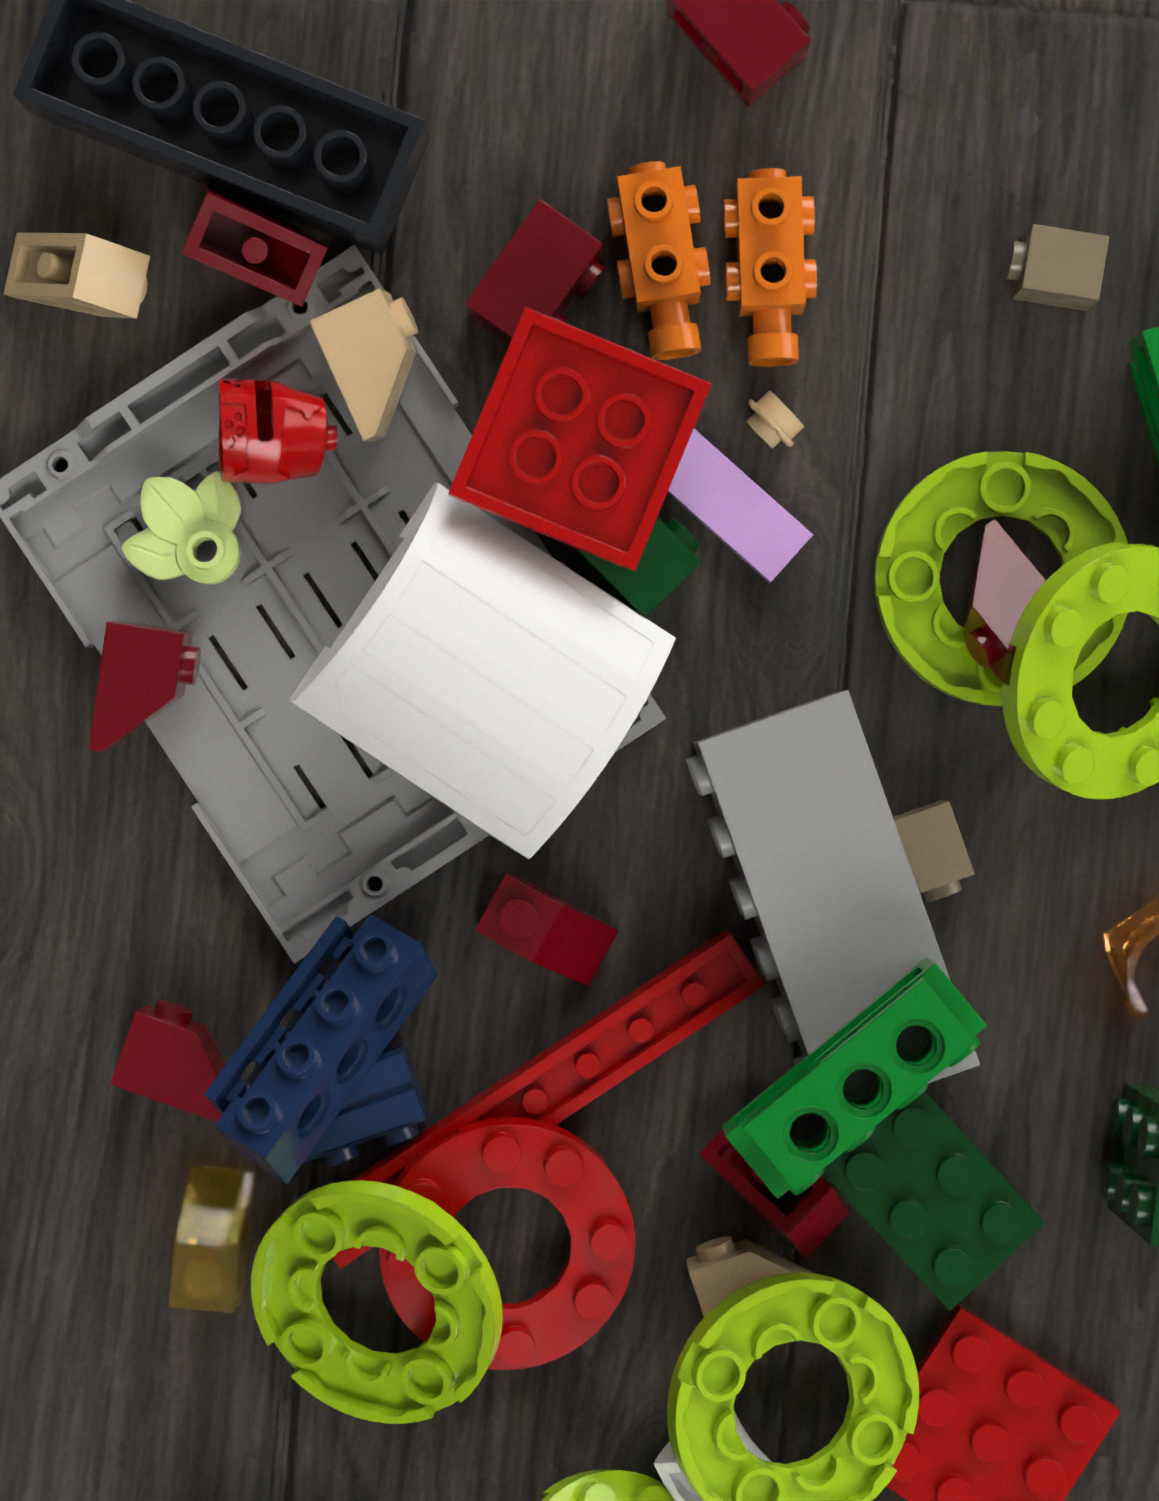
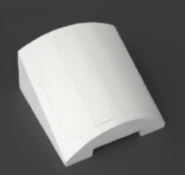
(486, 673)

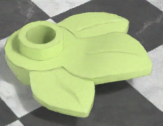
(182, 521)

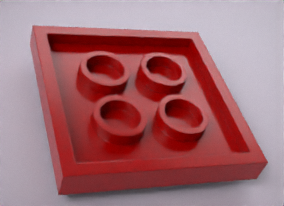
(579, 439)
(996, 1421)

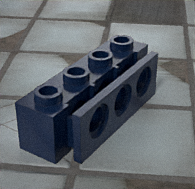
(326, 1048)

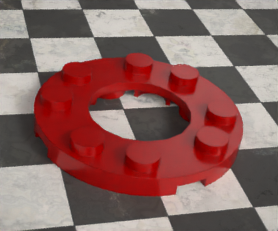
(583, 1189)

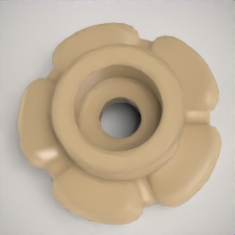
(773, 420)

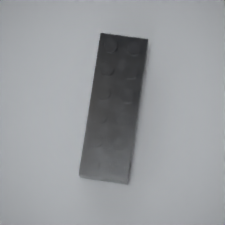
(225, 116)

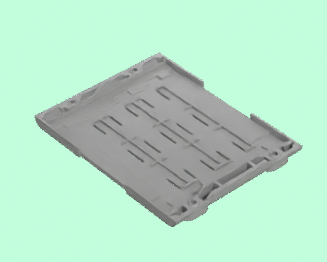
(234, 742)

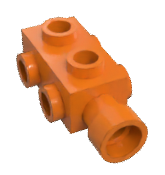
(655, 237)
(768, 243)

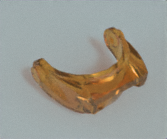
(1124, 945)

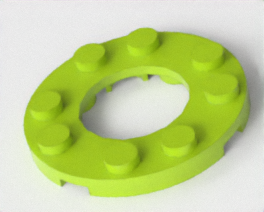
(928, 521)
(1048, 643)
(748, 1324)
(325, 1360)

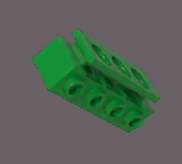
(817, 1081)

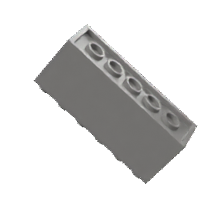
(817, 869)

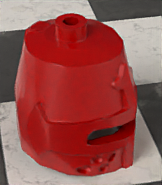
(270, 432)

